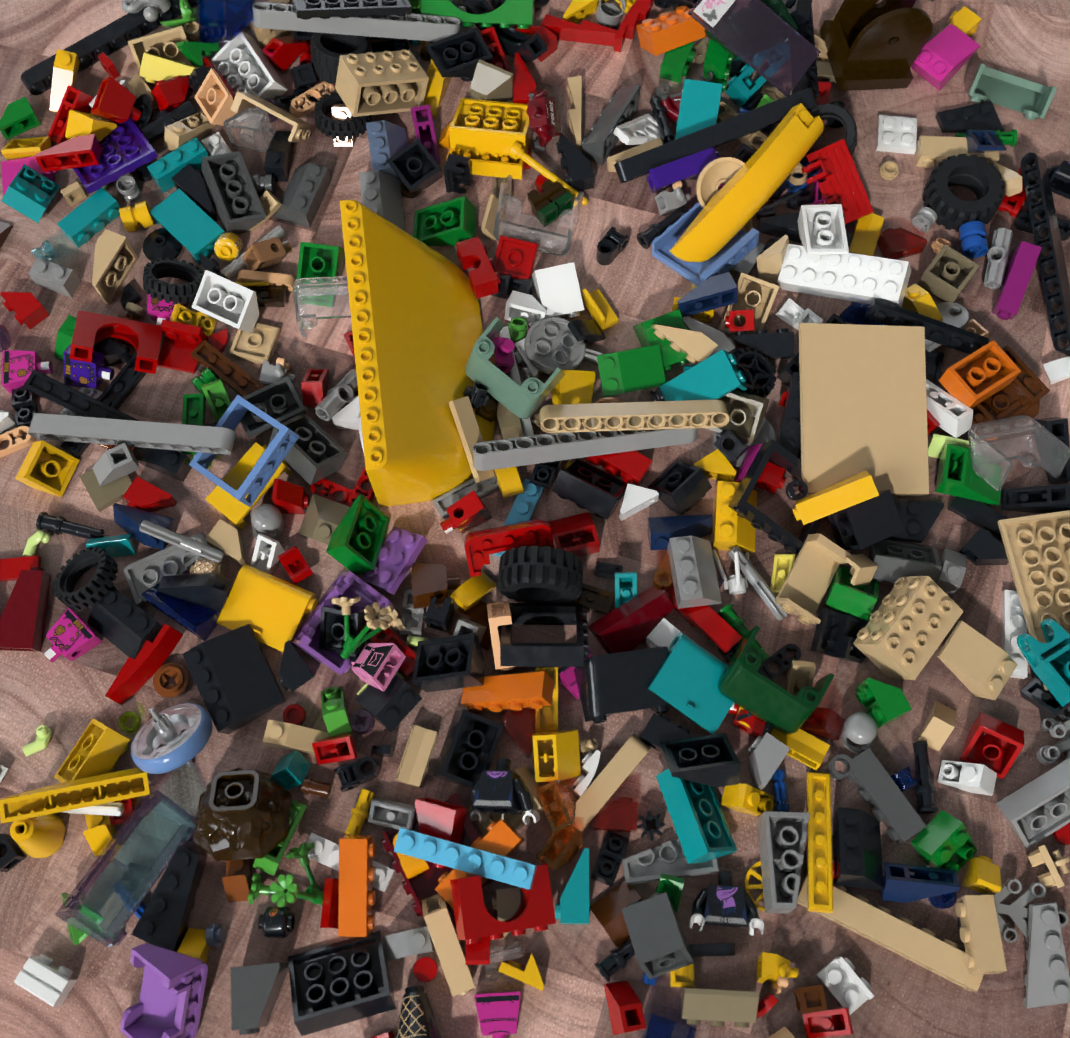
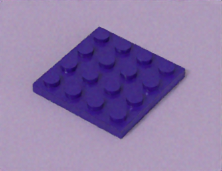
(121, 153)

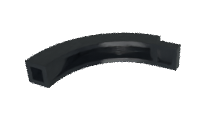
(512, 41)

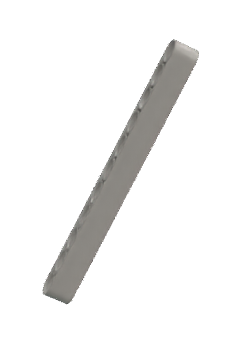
(409, 27)
(133, 433)
(572, 445)

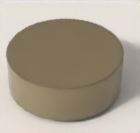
(134, 309)

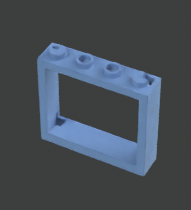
(266, 464)

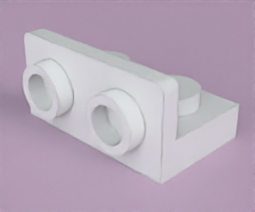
(844, 984)

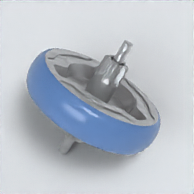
(171, 738)

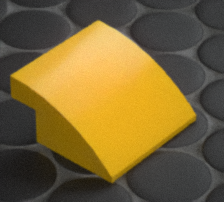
(486, 134)

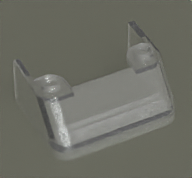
(552, 239)
(320, 300)
(1018, 437)

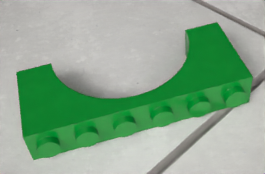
(509, 13)

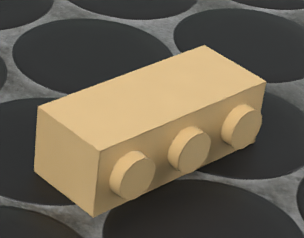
(980, 934)

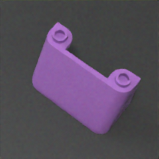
(308, 636)
(169, 994)

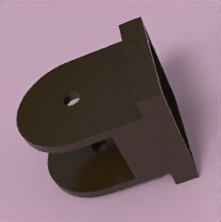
(875, 43)

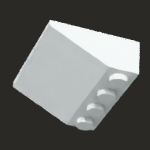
(248, 69)

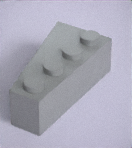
(781, 857)

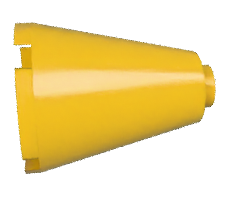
(39, 835)

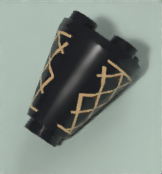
(416, 1015)

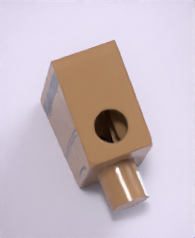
(266, 254)

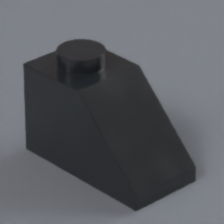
(293, 669)

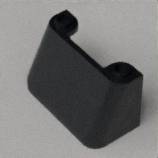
(620, 683)

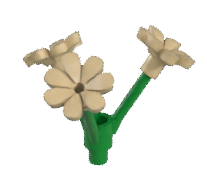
(375, 617)

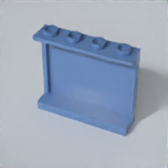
(698, 272)

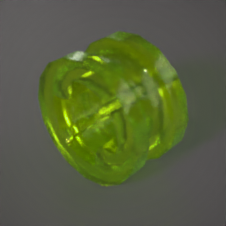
(134, 725)

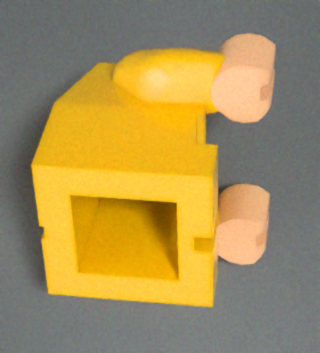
(776, 970)

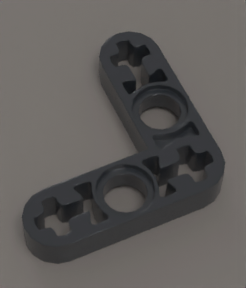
(764, 666)

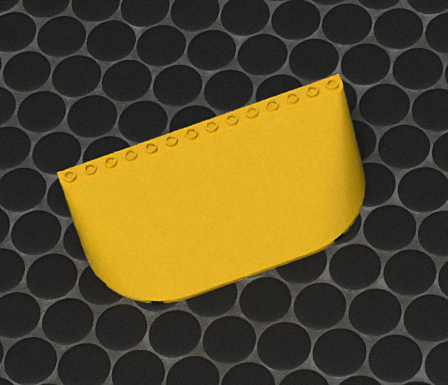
(411, 349)

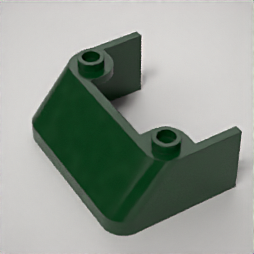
(764, 697)

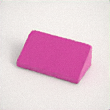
(749, 457)

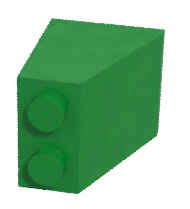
(647, 338)

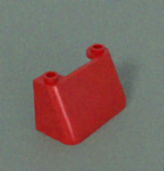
(502, 538)

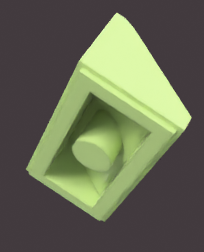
(938, 442)

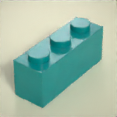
(172, 163)
(89, 217)

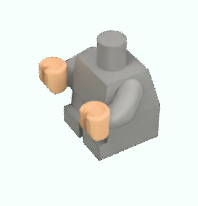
(670, 200)
(271, 373)

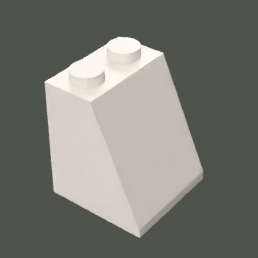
(558, 290)

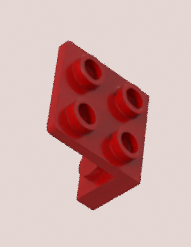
(178, 344)

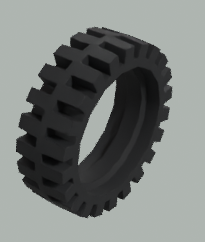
(337, 127)
(174, 269)
(94, 588)

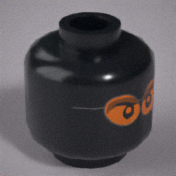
(276, 922)

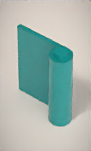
(691, 683)

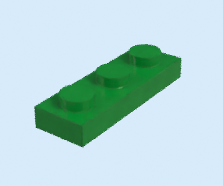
(193, 411)

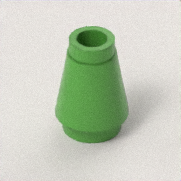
(517, 329)

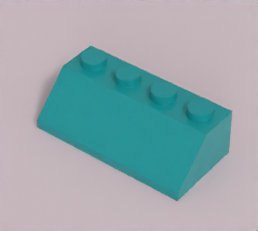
(696, 818)

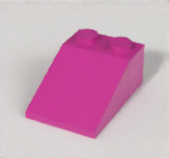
(944, 56)

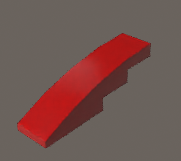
(635, 16)
(708, 623)
(139, 670)

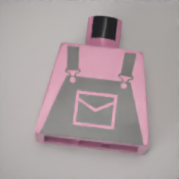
(378, 664)

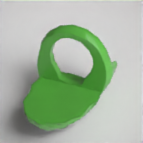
(188, 16)

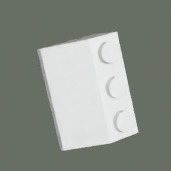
(227, 302)

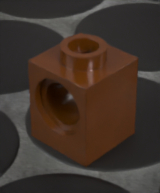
(810, 998)

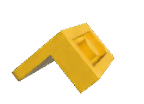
(599, 309)

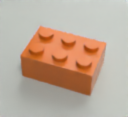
(669, 31)
(980, 375)

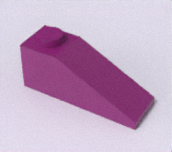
(425, 129)

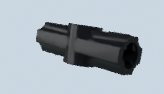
(164, 118)

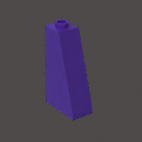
(679, 170)

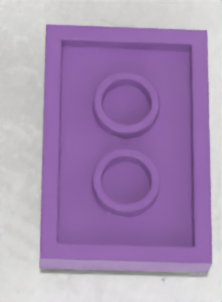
(395, 560)

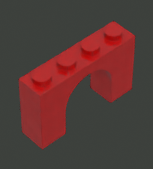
(94, 327)
(474, 921)

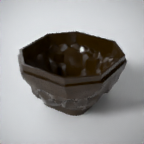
(242, 815)

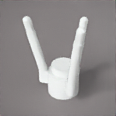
(737, 583)

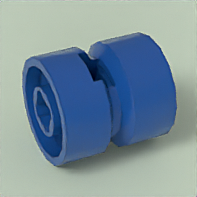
(973, 239)

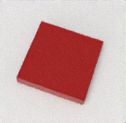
(515, 257)

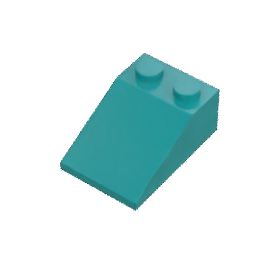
(575, 898)

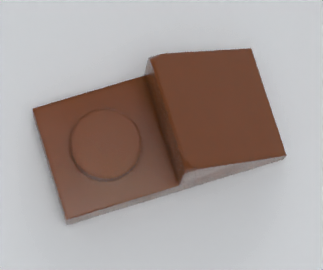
(237, 880)

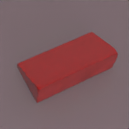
(330, 904)

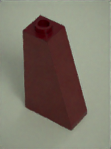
(25, 612)
(632, 622)

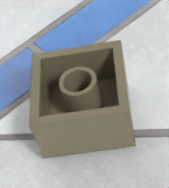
(948, 274)

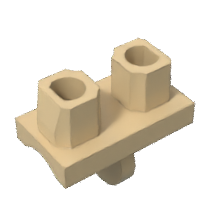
(1052, 877)

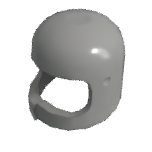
(609, 14)
(267, 519)
(859, 729)

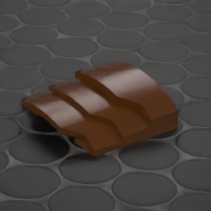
(1015, 399)

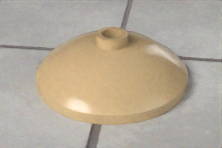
(714, 174)

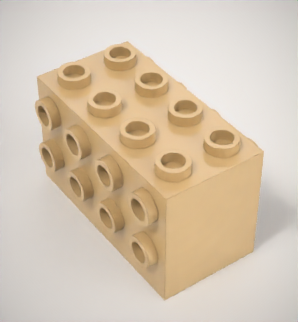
(381, 82)
(908, 627)

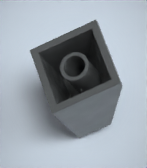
(657, 935)
(255, 995)

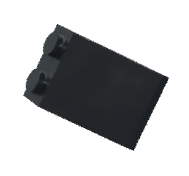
(866, 522)

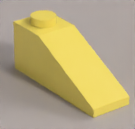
(159, 68)

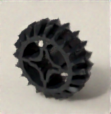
(756, 370)

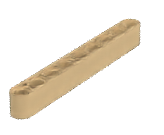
(633, 416)

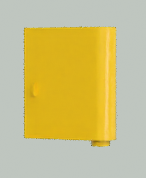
(267, 605)

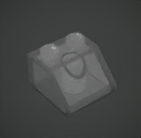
(250, 129)

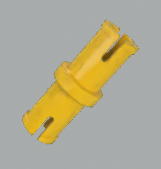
(359, 813)

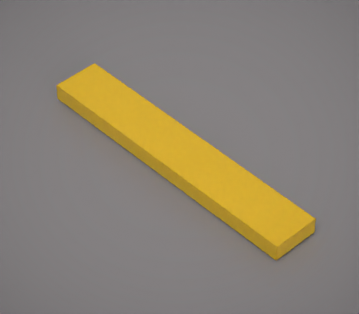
(819, 843)

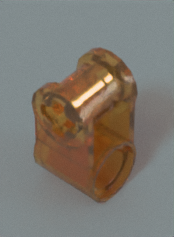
(663, 570)

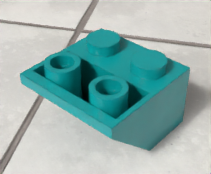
(30, 193)

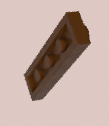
(225, 369)

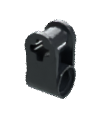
(613, 244)
(353, 775)

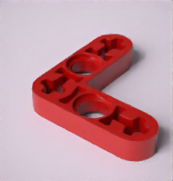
(350, 495)

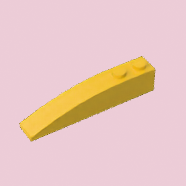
(75, 794)

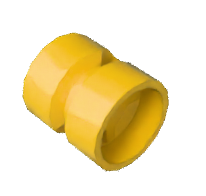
(136, 216)

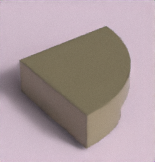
(701, 49)

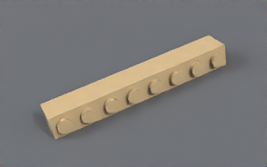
(897, 935)

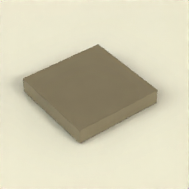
(107, 494)

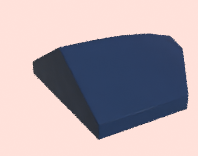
(983, 141)

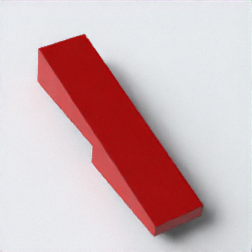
(585, 33)

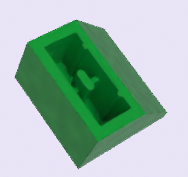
(717, 62)
(882, 701)
(944, 843)

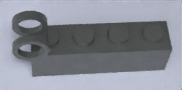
(881, 792)

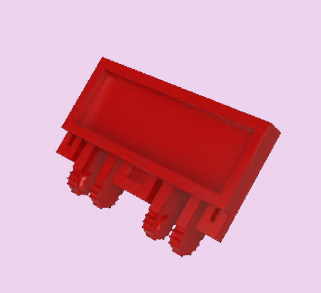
(840, 182)

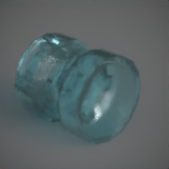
(47, 249)

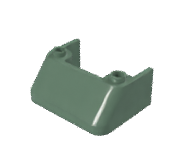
(1011, 92)
(518, 399)

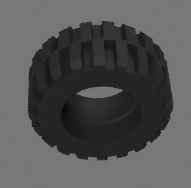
(972, 174)
(540, 575)

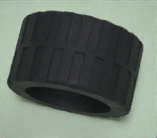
(327, 50)
(842, 115)

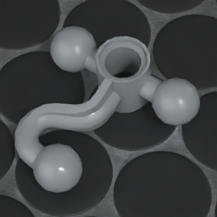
(150, 13)

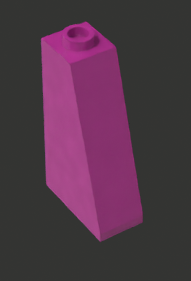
(1016, 280)

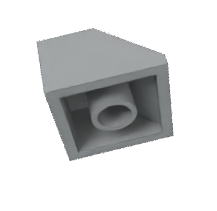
(765, 759)

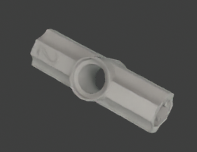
(999, 248)
(338, 396)

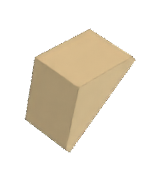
(938, 726)

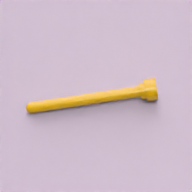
(518, 152)

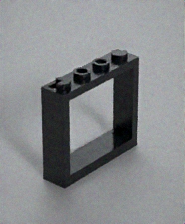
(758, 520)
(545, 653)

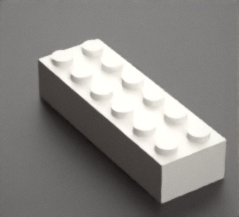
(844, 276)

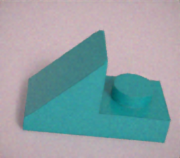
(625, 587)

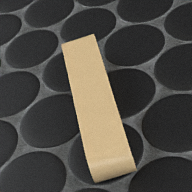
(609, 781)

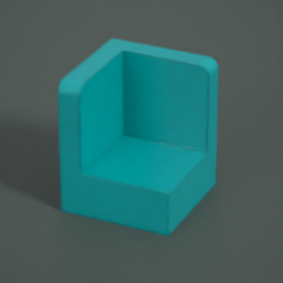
(291, 770)

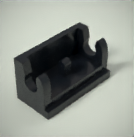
(457, 172)
(440, 617)

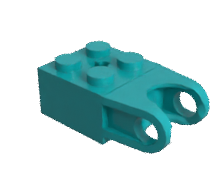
(1050, 659)

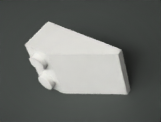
(822, 229)

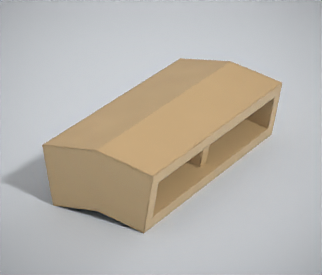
(416, 756)

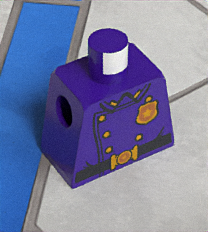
(84, 373)

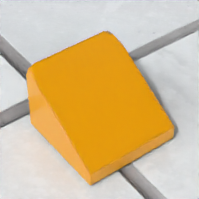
(444, 139)

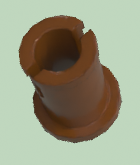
(316, 787)

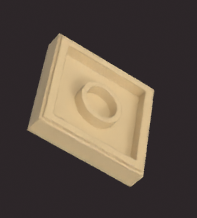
(256, 345)

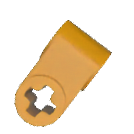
(411, 865)

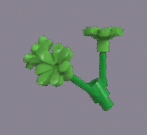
(286, 889)

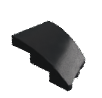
(837, 634)

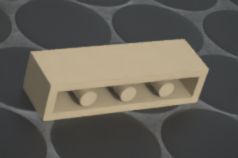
(933, 149)

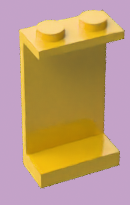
(229, 505)

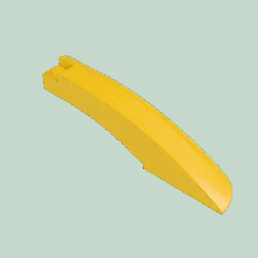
(749, 187)

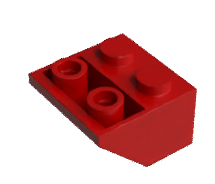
(576, 534)

